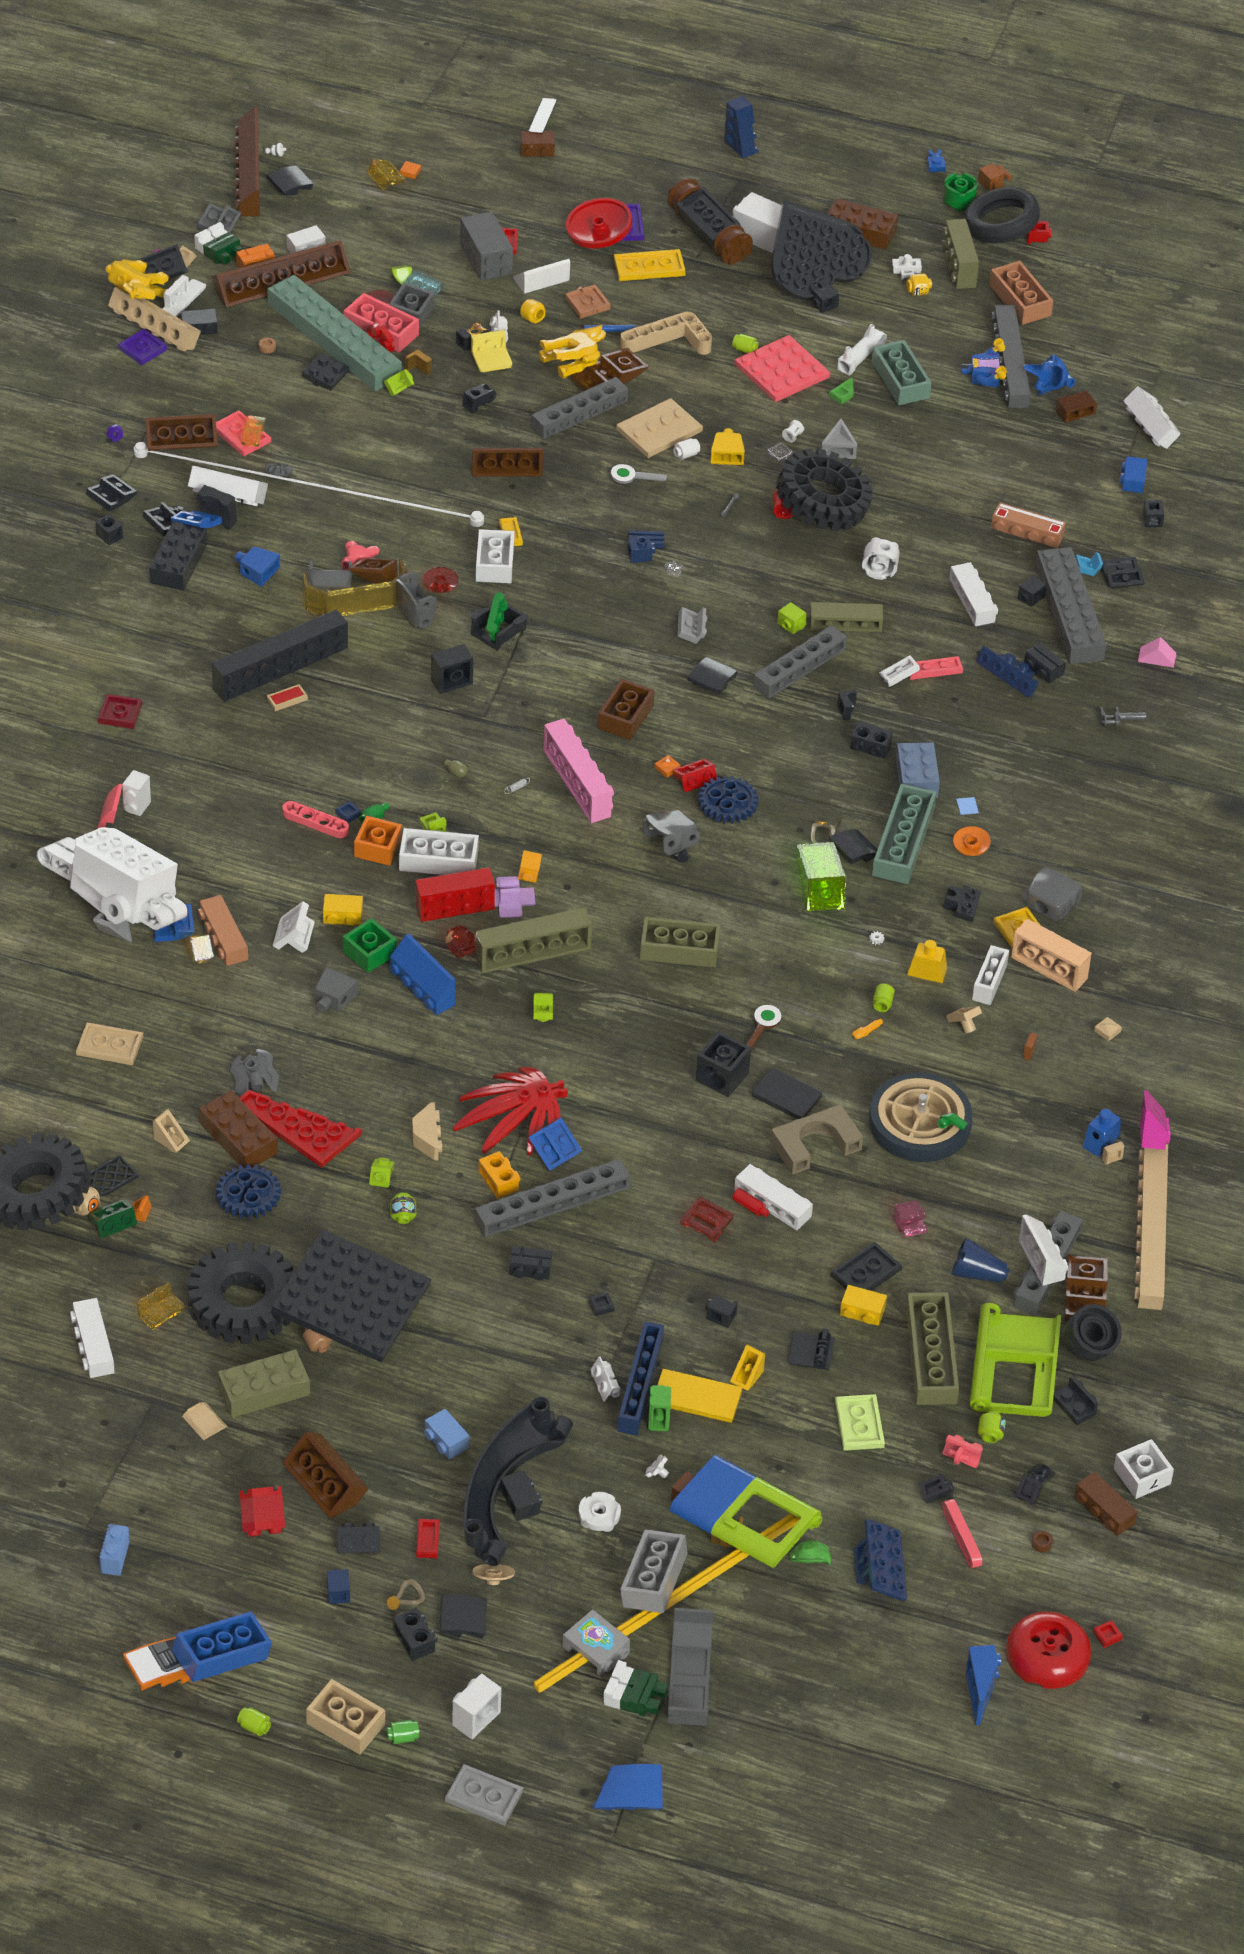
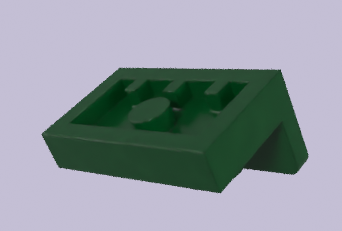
(113, 1218)

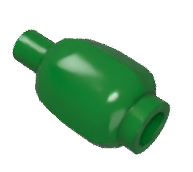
(375, 811)

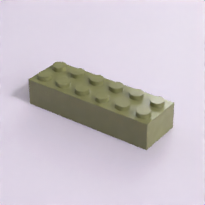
(533, 940)
(932, 1348)

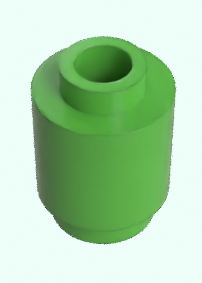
(403, 1731)

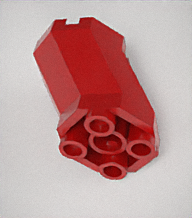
(262, 1511)

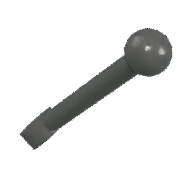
(735, 496)

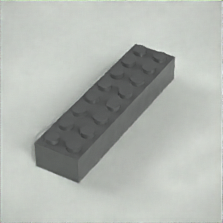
(1070, 605)

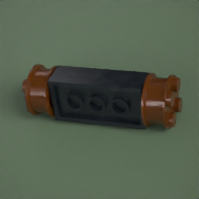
(710, 220)

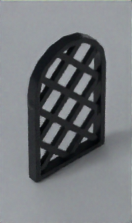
(122, 1182)

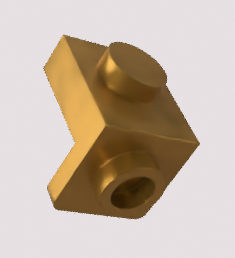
(420, 361)

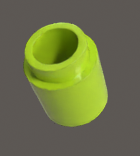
(745, 343)
(883, 997)
(254, 1721)

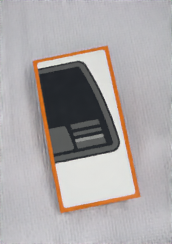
(155, 1664)

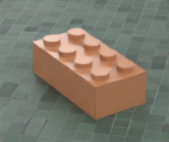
(1019, 288)

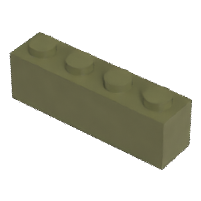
(846, 616)

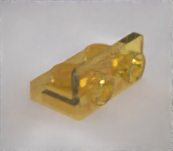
(385, 173)
(159, 1306)

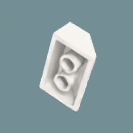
(1042, 1251)

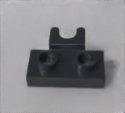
(963, 901)

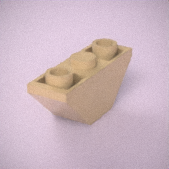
(426, 1131)

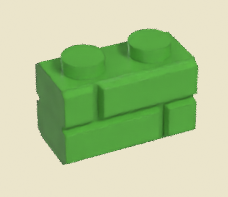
(659, 1408)

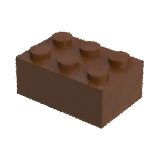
(626, 709)

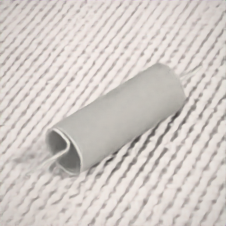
(517, 785)

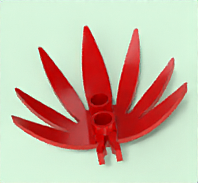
(529, 1093)

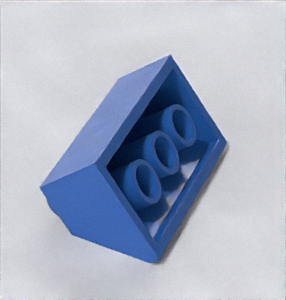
(423, 975)

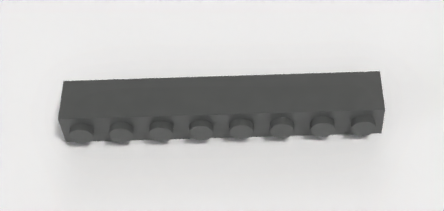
(1012, 358)

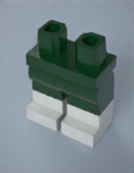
(217, 244)
(634, 1690)

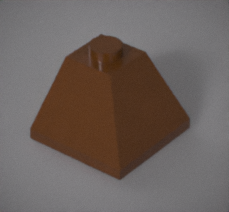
(376, 569)

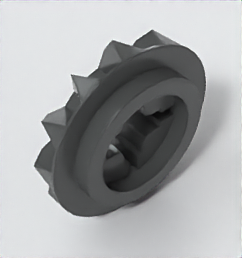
(279, 469)

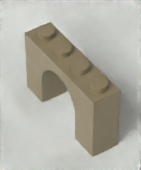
(830, 1122)

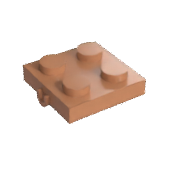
(587, 301)

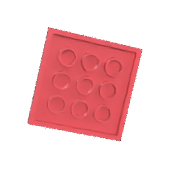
(782, 368)

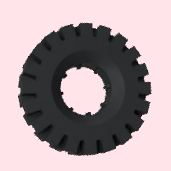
(835, 510)
(45, 1157)
(233, 1267)

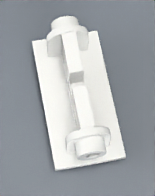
(499, 323)
(604, 1380)

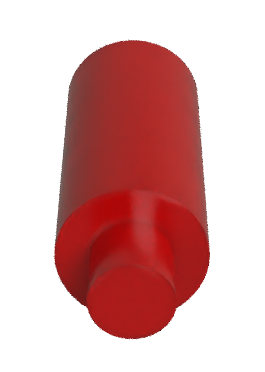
(750, 1203)

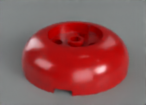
(1044, 1661)

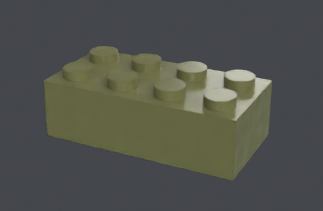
(960, 253)
(680, 942)
(263, 1383)

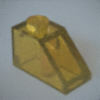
(199, 948)

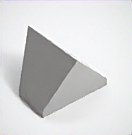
(840, 442)
(119, 930)

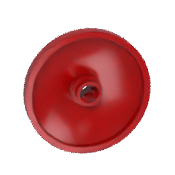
(599, 223)

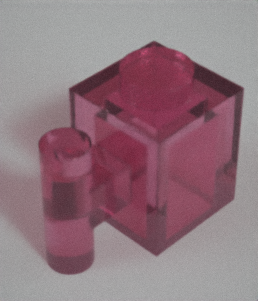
(910, 1218)

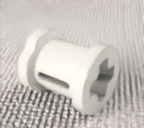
(792, 431)

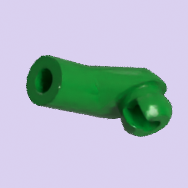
(951, 1119)

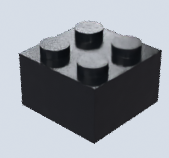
(452, 668)

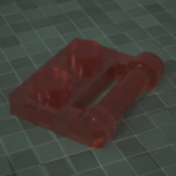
(710, 1214)

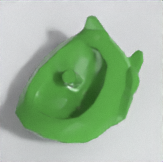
(810, 1552)

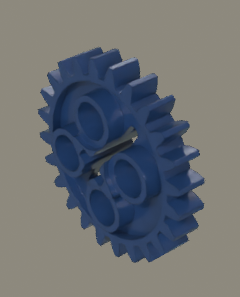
(728, 799)
(248, 1191)

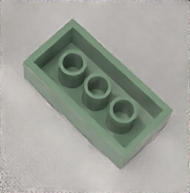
(901, 372)

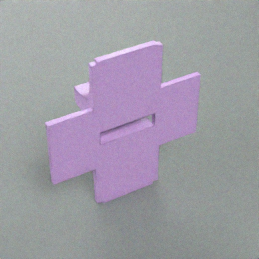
(511, 897)

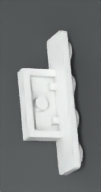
(181, 294)

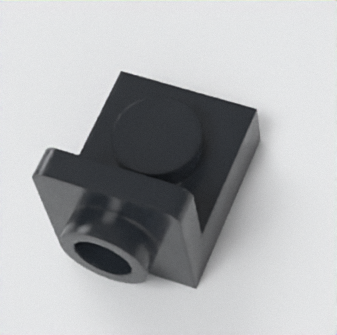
(846, 703)
(937, 1488)

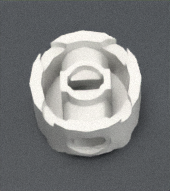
(880, 558)

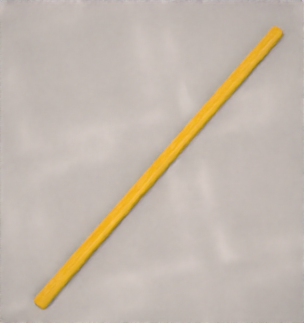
(677, 1595)

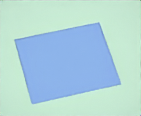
(967, 805)

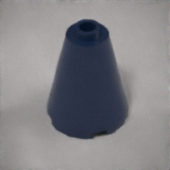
(978, 1264)

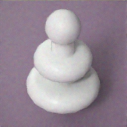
(276, 150)

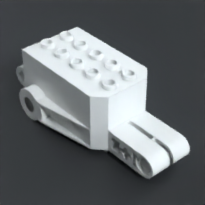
(118, 876)

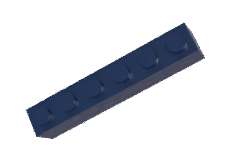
(641, 1378)

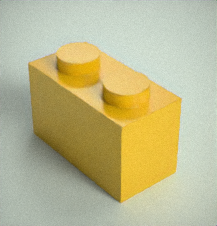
(342, 909)
(863, 1305)

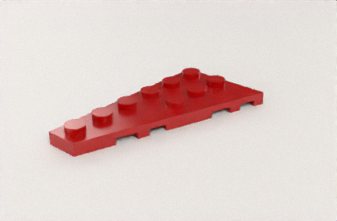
(302, 1129)

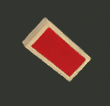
(287, 697)

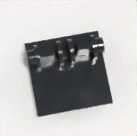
(812, 1349)

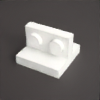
(294, 928)

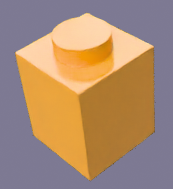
(529, 866)

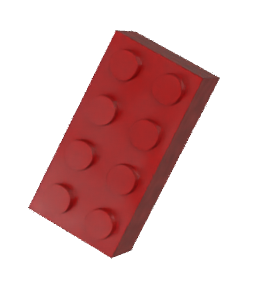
(455, 894)

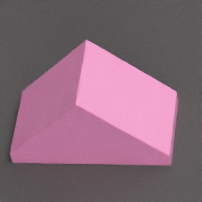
(1157, 653)

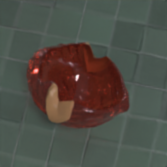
(460, 941)

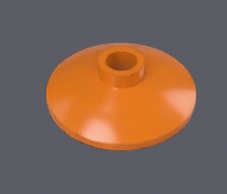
(971, 841)

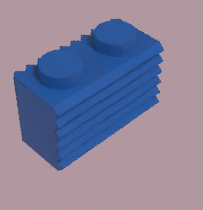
(1134, 474)

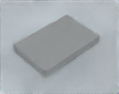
(484, 1794)

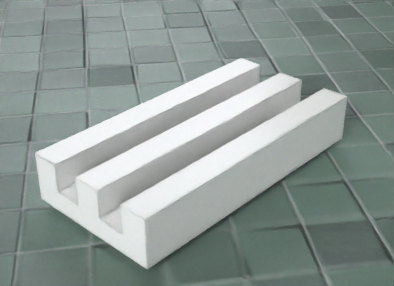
(901, 673)

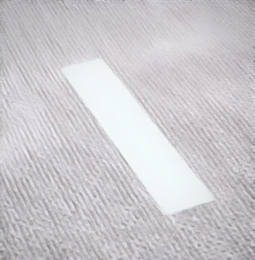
(542, 115)

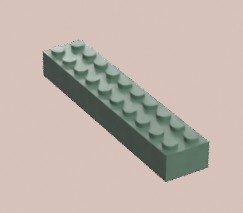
(333, 332)

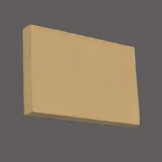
(109, 1043)

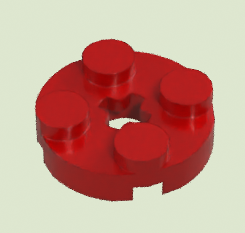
(381, 335)

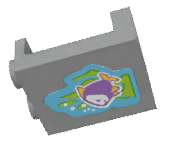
(597, 1642)

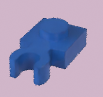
(936, 162)

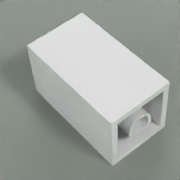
(759, 219)

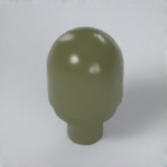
(456, 768)

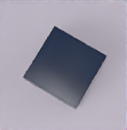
(348, 812)

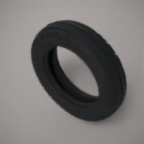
(1005, 231)

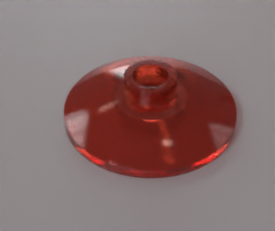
(440, 579)

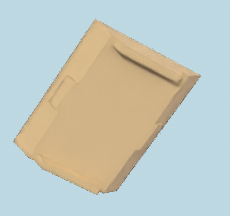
(204, 1420)

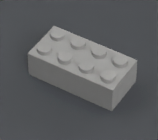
(654, 1571)

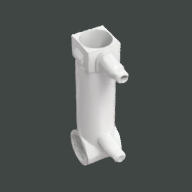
(855, 355)

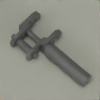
(1120, 716)

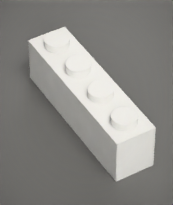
(973, 594)
(779, 1199)
(92, 1337)

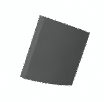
(215, 214)

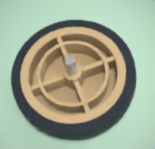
(907, 1113)

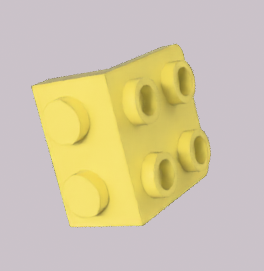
(490, 351)

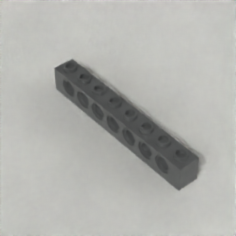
(552, 1198)

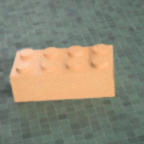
(1051, 955)

